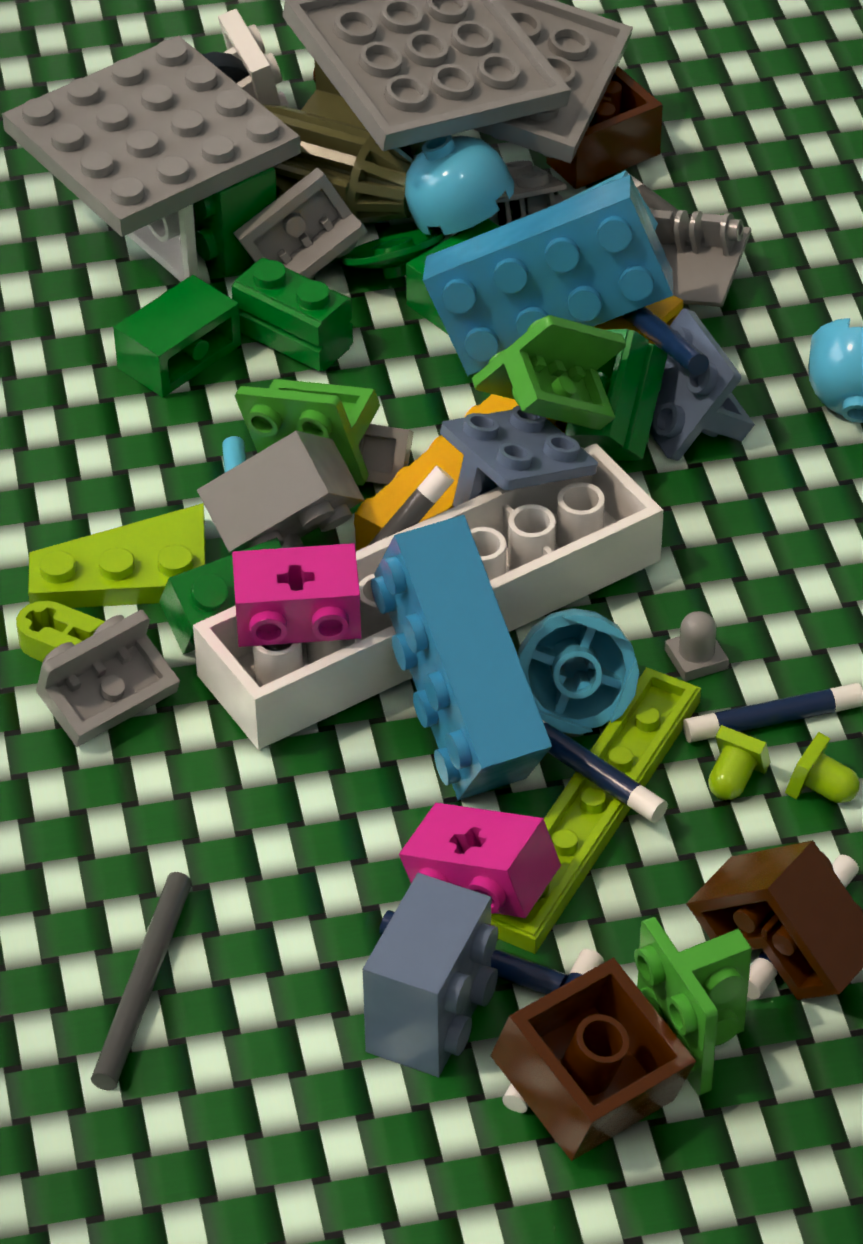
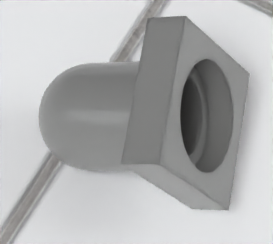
(696, 649)

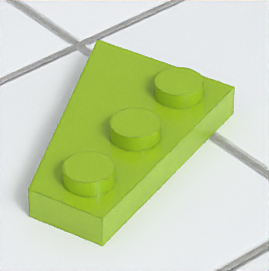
(121, 563)

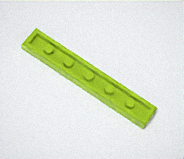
(587, 815)

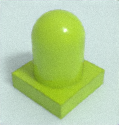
(736, 762)
(823, 774)

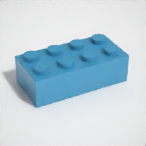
(569, 261)
(459, 658)

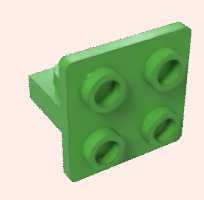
(555, 371)
(312, 408)
(696, 991)

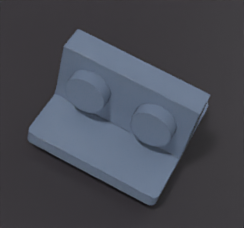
(700, 402)
(512, 452)

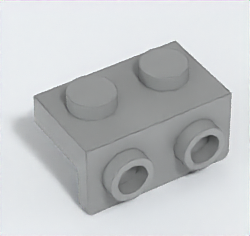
(303, 227)
(105, 678)

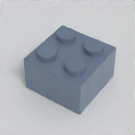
(429, 975)

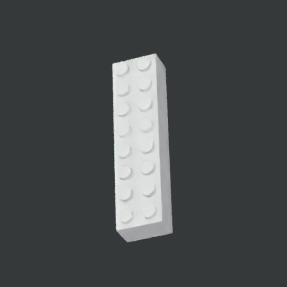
(538, 551)

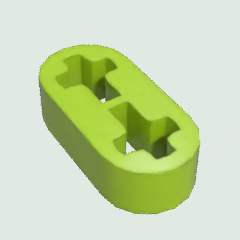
(49, 624)

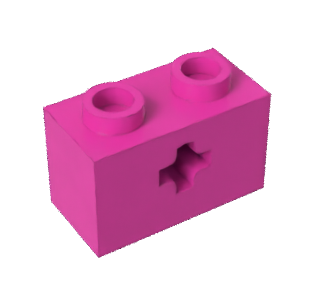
(296, 595)
(486, 853)

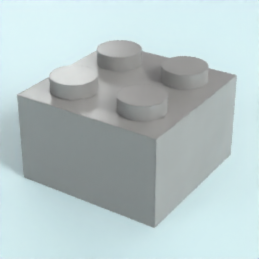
(282, 493)

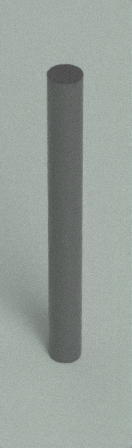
(141, 982)

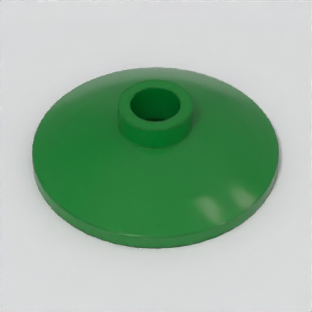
(393, 251)

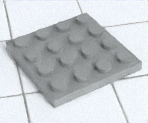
(584, 54)
(426, 64)
(151, 135)

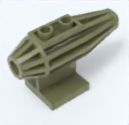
(347, 154)

